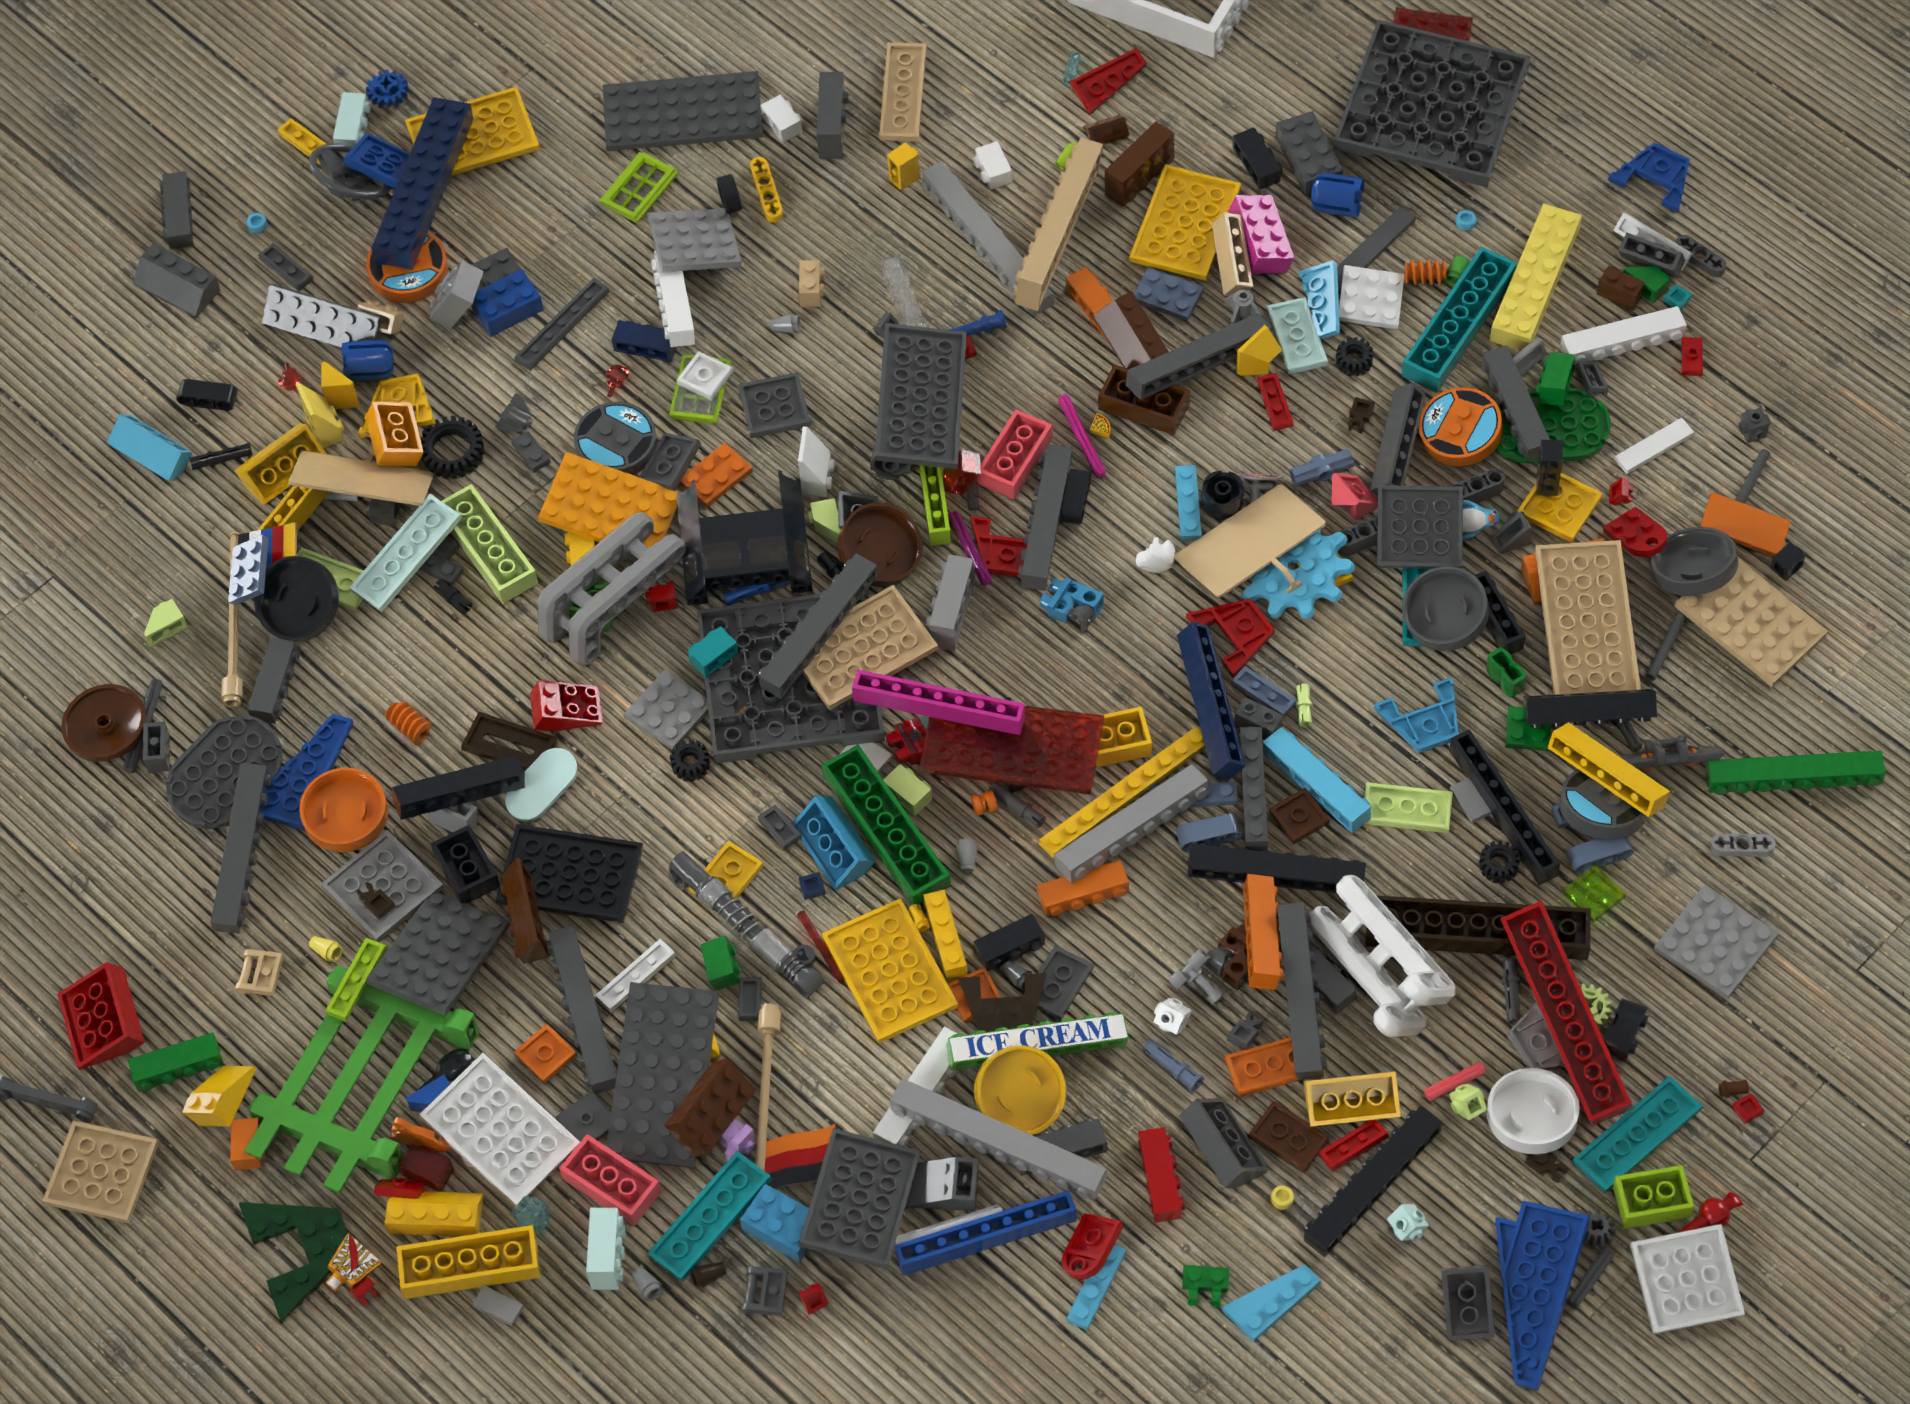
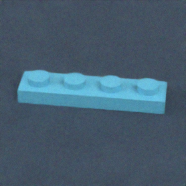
(1188, 502)
(1094, 1290)

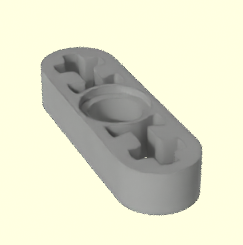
(1759, 851)

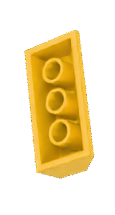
(270, 469)
(1352, 1098)
(435, 1214)

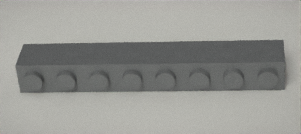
(1192, 358)
(1046, 517)
(818, 625)
(240, 848)
(1301, 991)
(583, 1010)

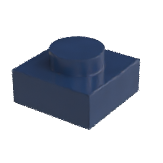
(812, 886)

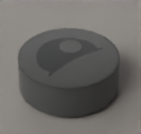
(805, 954)

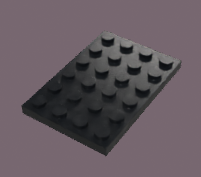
(576, 871)

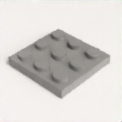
(668, 710)

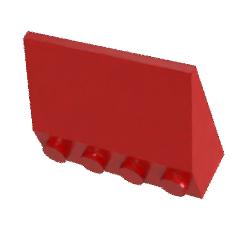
(100, 1016)

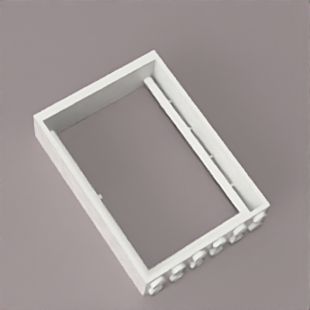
(1170, 24)

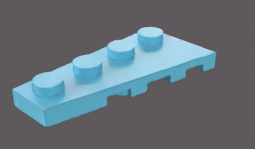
(1321, 288)
(1268, 1304)

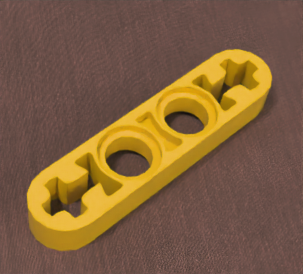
(767, 189)

